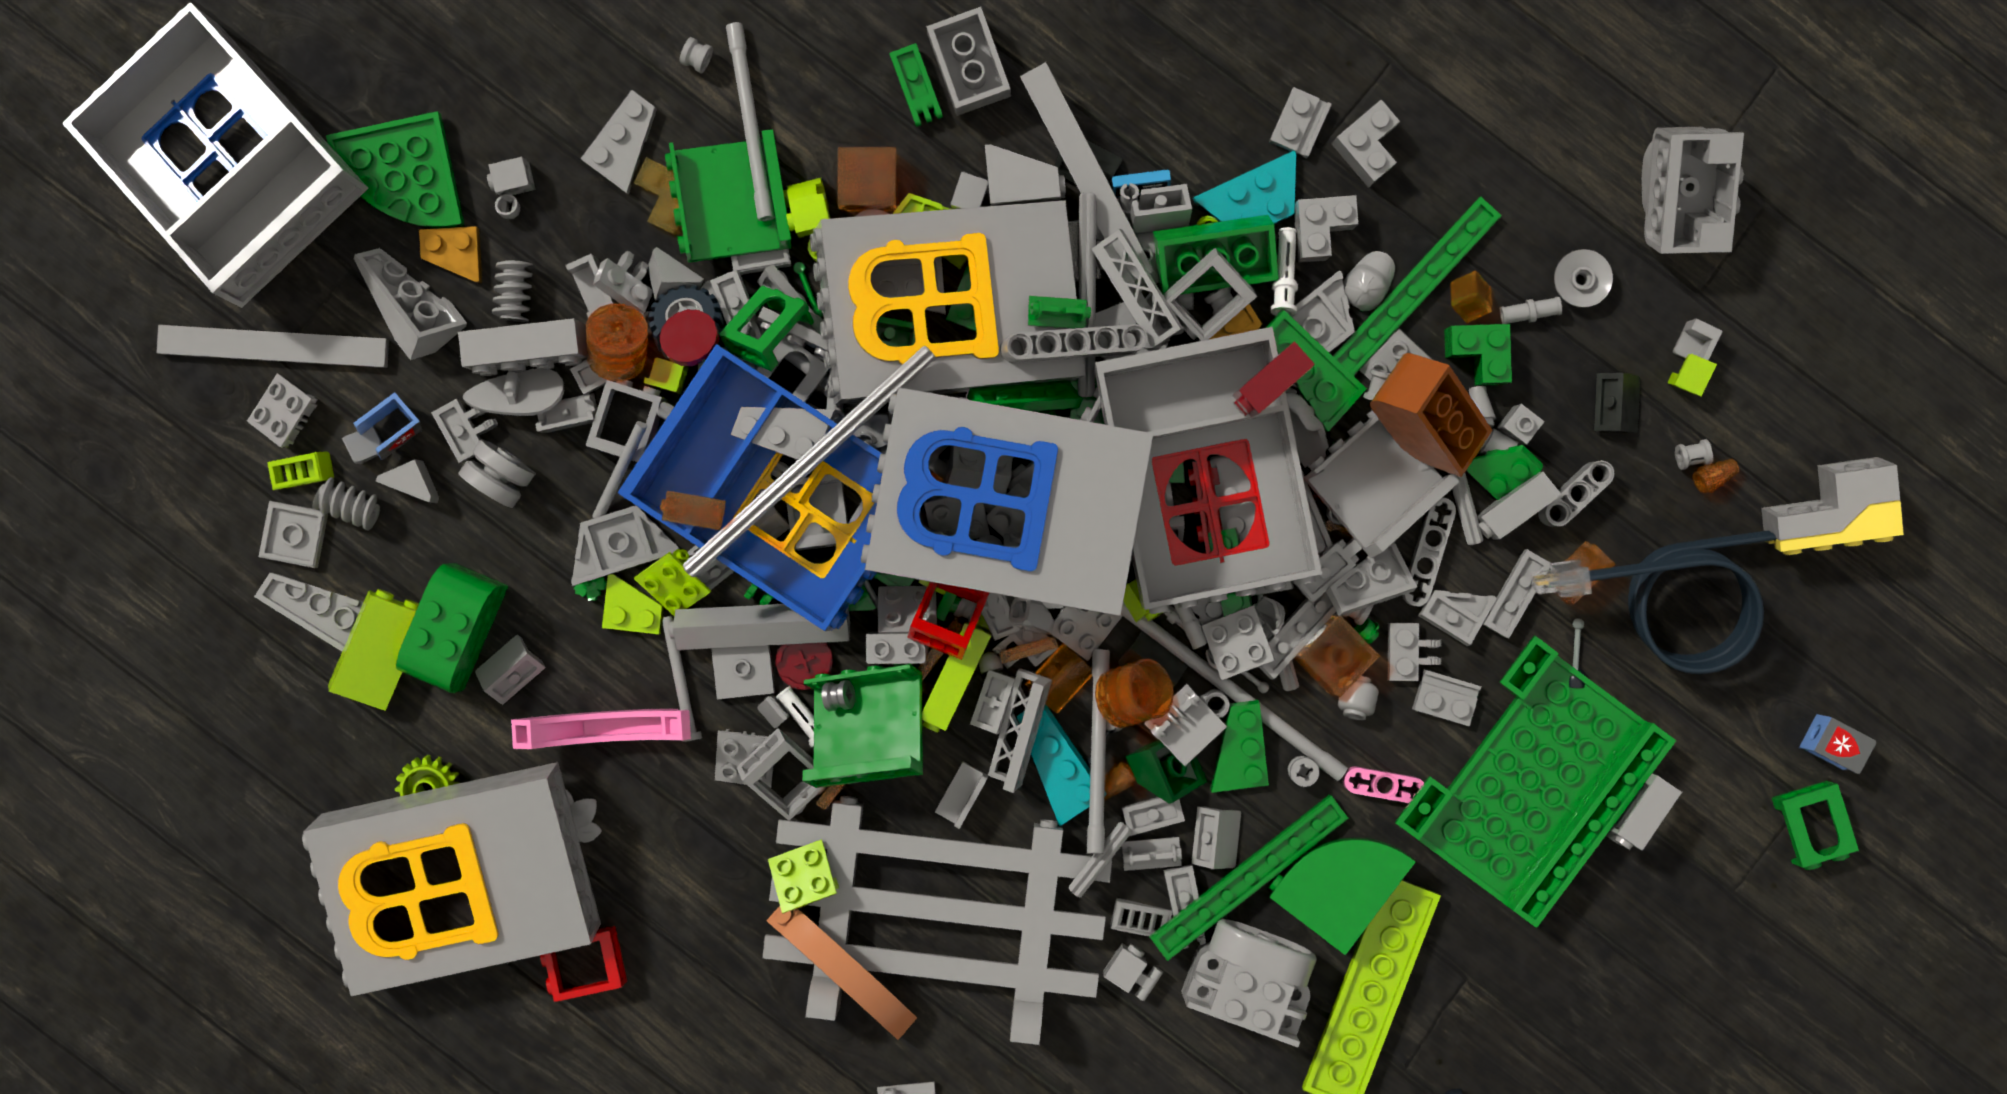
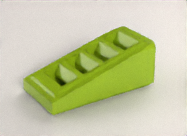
(318, 466)

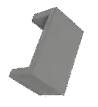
(584, 273)

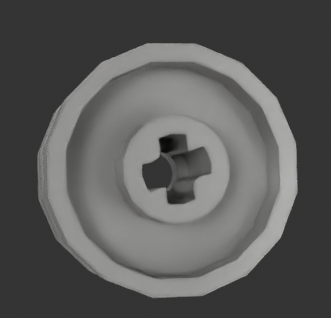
(495, 475)

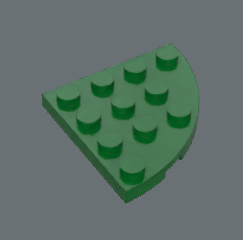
(404, 169)

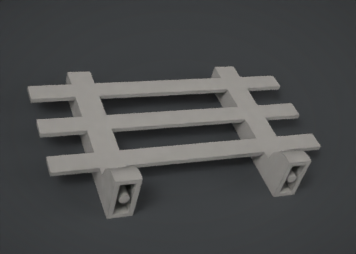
(1035, 919)

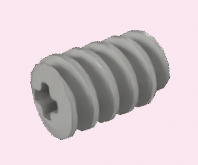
(511, 290)
(346, 504)

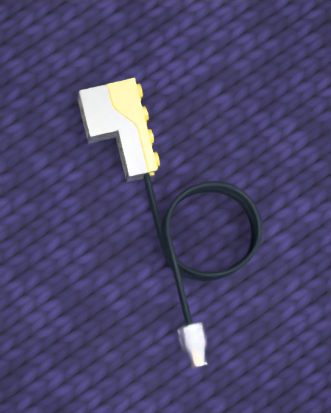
(1855, 505)

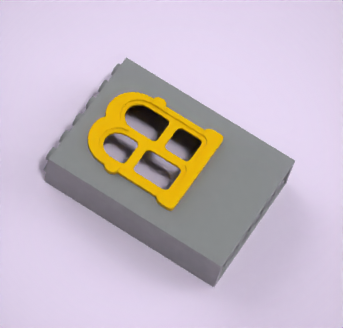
(1010, 256)
(515, 864)

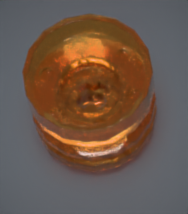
(616, 342)
(1134, 693)

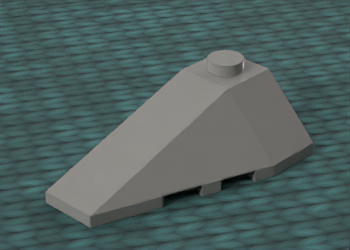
(412, 312)

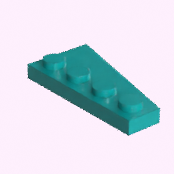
(1060, 769)

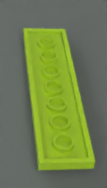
(1371, 993)

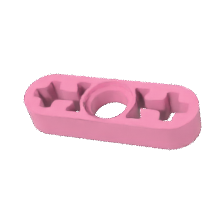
(1365, 774)

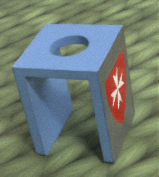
(380, 412)
(1838, 744)

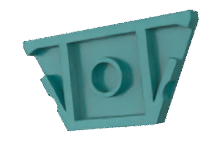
(1256, 193)

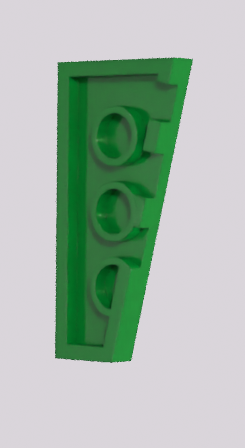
(1328, 384)

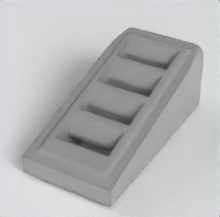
(1121, 904)

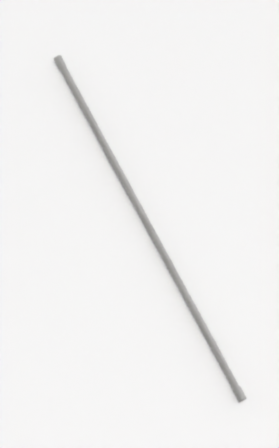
(1321, 758)

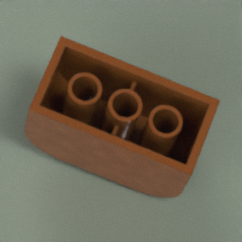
(1431, 414)

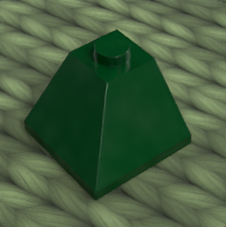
(1163, 773)

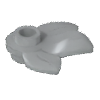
(583, 814)

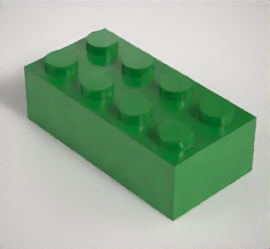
(1243, 242)

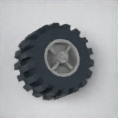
(681, 300)

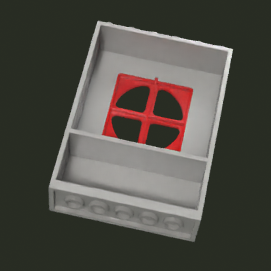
(1189, 408)

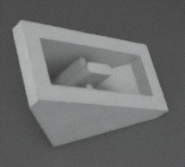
(669, 273)
(411, 479)

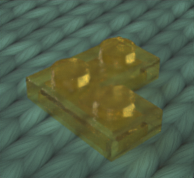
(656, 180)

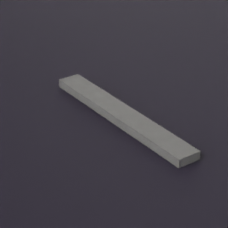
(1080, 159)
(272, 346)

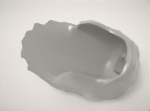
(1307, 429)

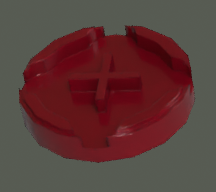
(689, 337)
(803, 662)

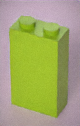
(369, 658)
(953, 682)

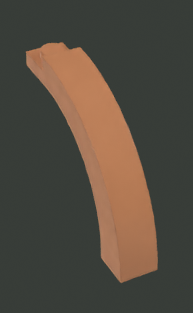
(843, 970)

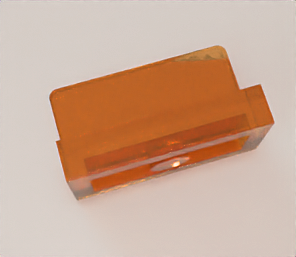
(1067, 675)

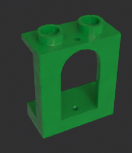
(761, 350)
(1790, 806)

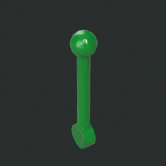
(800, 268)

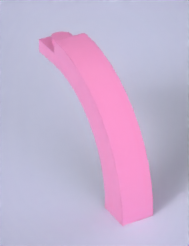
(600, 727)

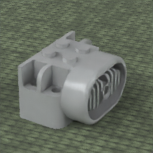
(1691, 189)
(1251, 980)

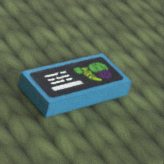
(1142, 180)

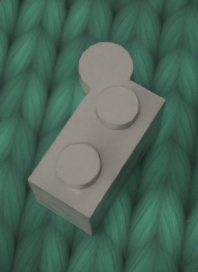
(1157, 208)

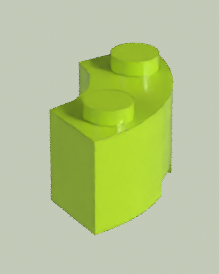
(807, 206)

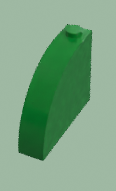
(1341, 887)

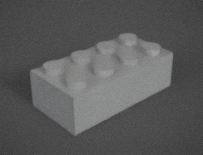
(522, 346)

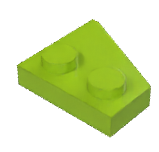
(630, 608)

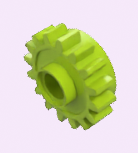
(424, 772)

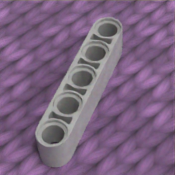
(1087, 339)

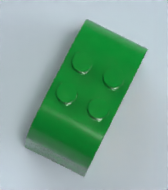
(450, 627)

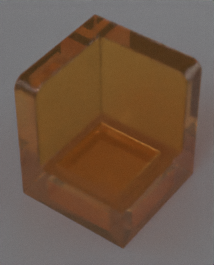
(1471, 296)

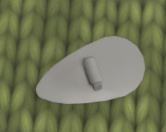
(518, 393)

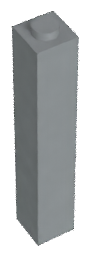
(748, 627)

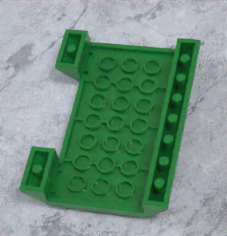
(1539, 785)

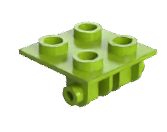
(671, 584)
(802, 876)

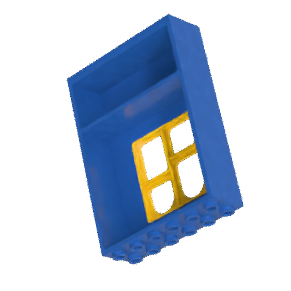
(702, 459)

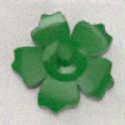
(591, 588)

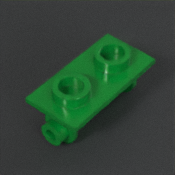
(1058, 312)

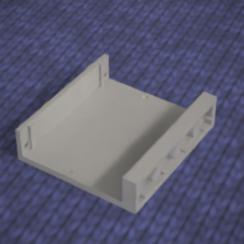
(1375, 485)

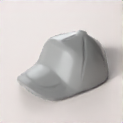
(1369, 281)

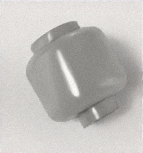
(1359, 699)

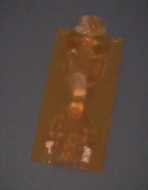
(693, 510)

